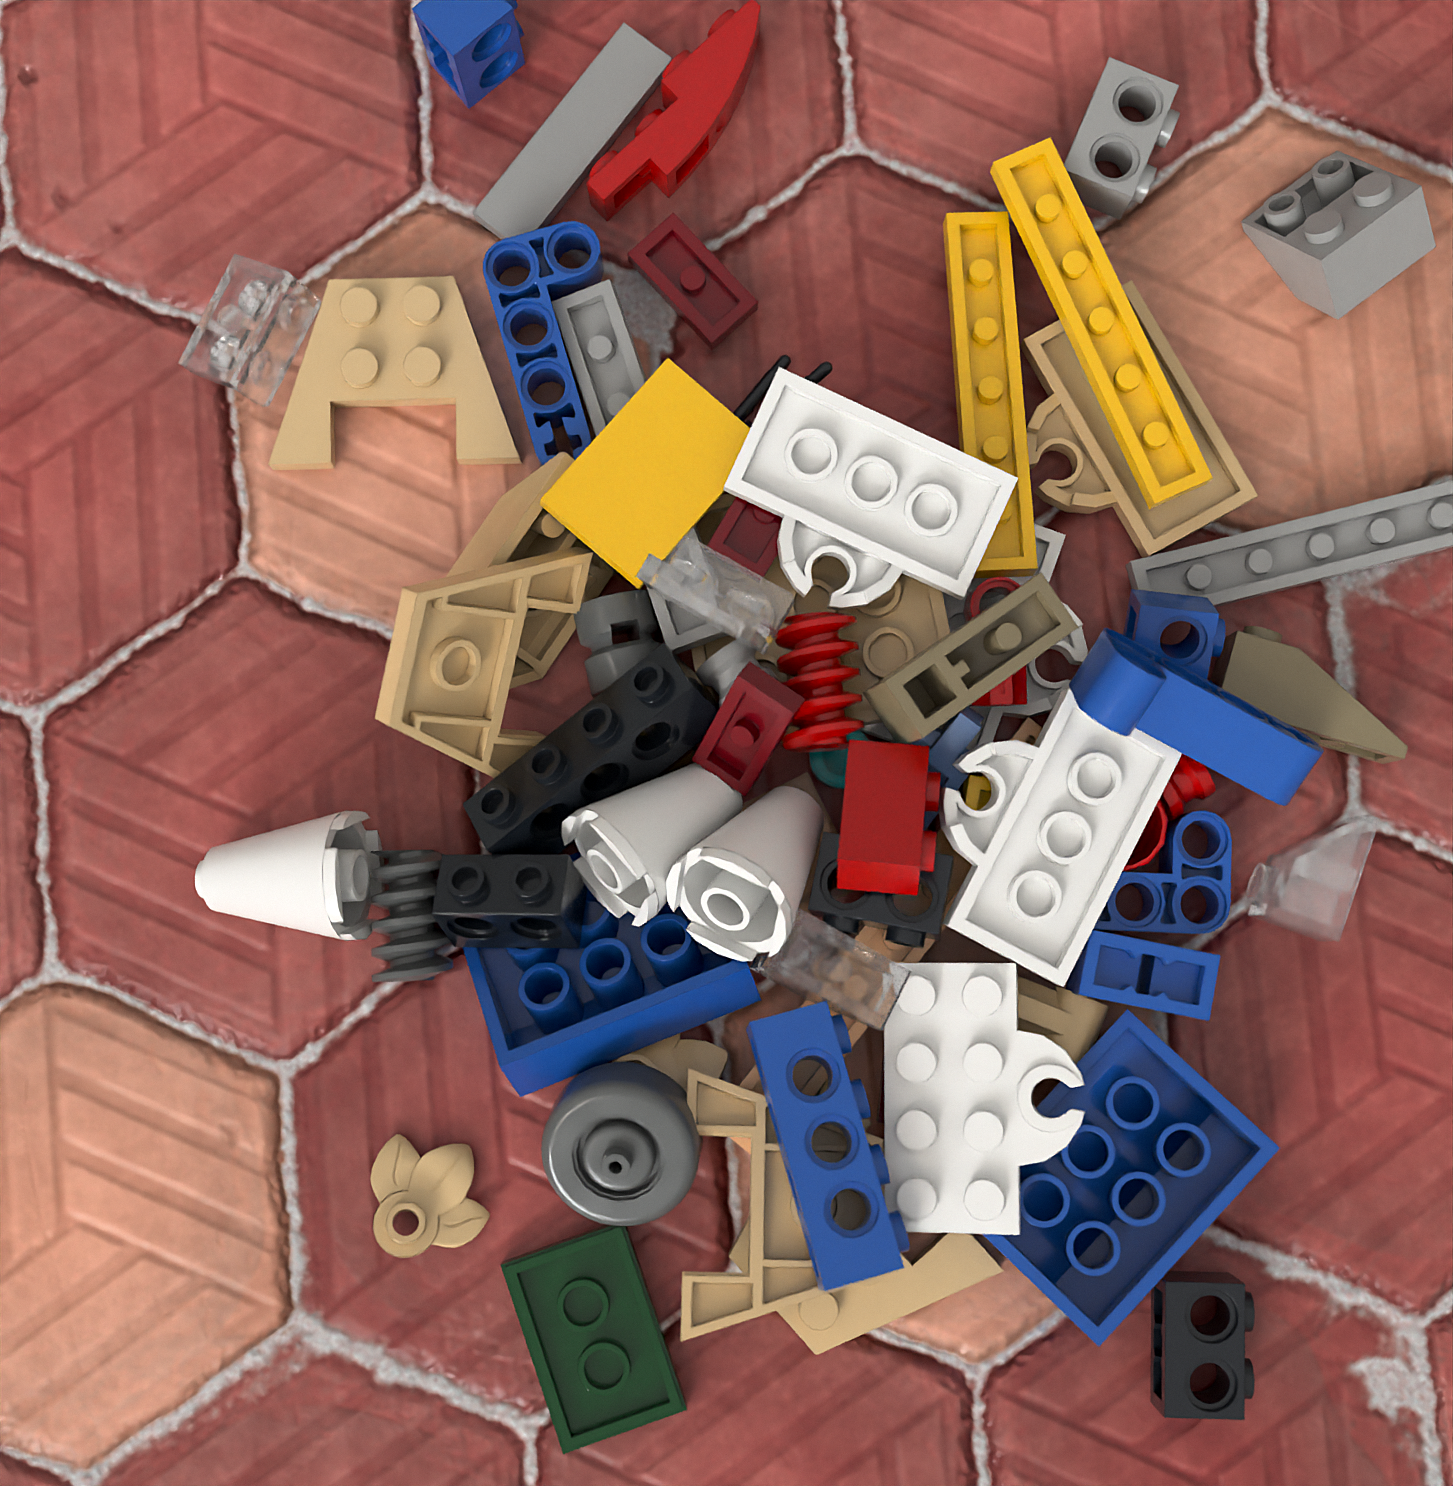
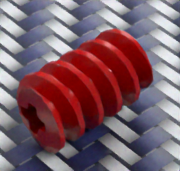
(819, 679)

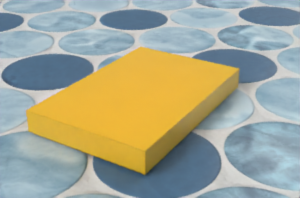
(649, 472)

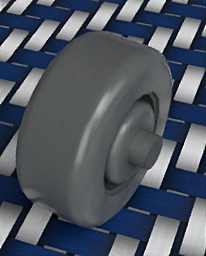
(621, 1144)

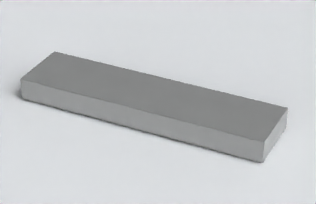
(574, 136)

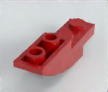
(699, 102)

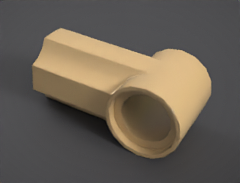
(1060, 1016)

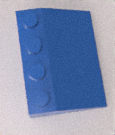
(613, 995)
(1134, 1182)

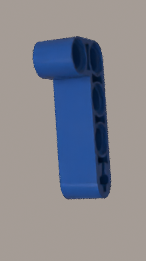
(531, 304)
(1137, 688)
(1176, 874)

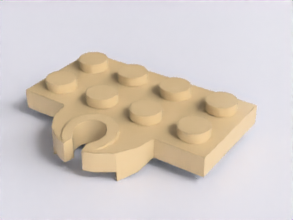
(1100, 476)

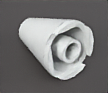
(642, 832)
(749, 875)
(298, 876)

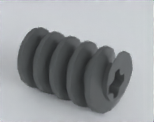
(410, 917)

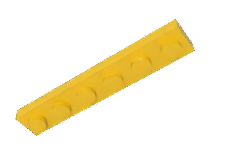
(1100, 323)
(990, 376)

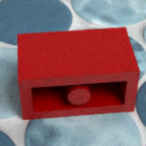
(884, 818)

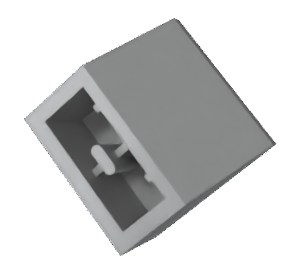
(1342, 232)

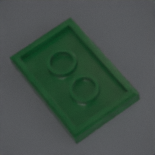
(593, 1336)

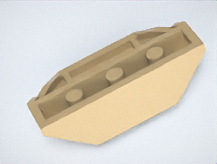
(521, 530)

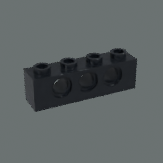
(601, 750)

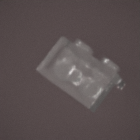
(251, 329)
(719, 592)

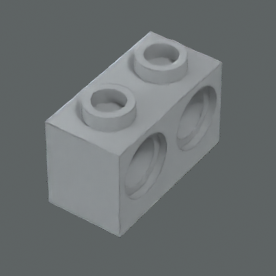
(1113, 138)

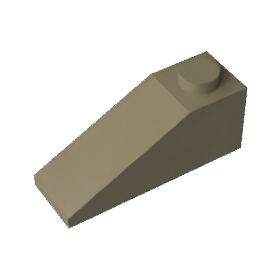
(970, 661)
(1302, 695)

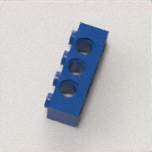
(835, 1253)

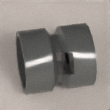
(612, 616)

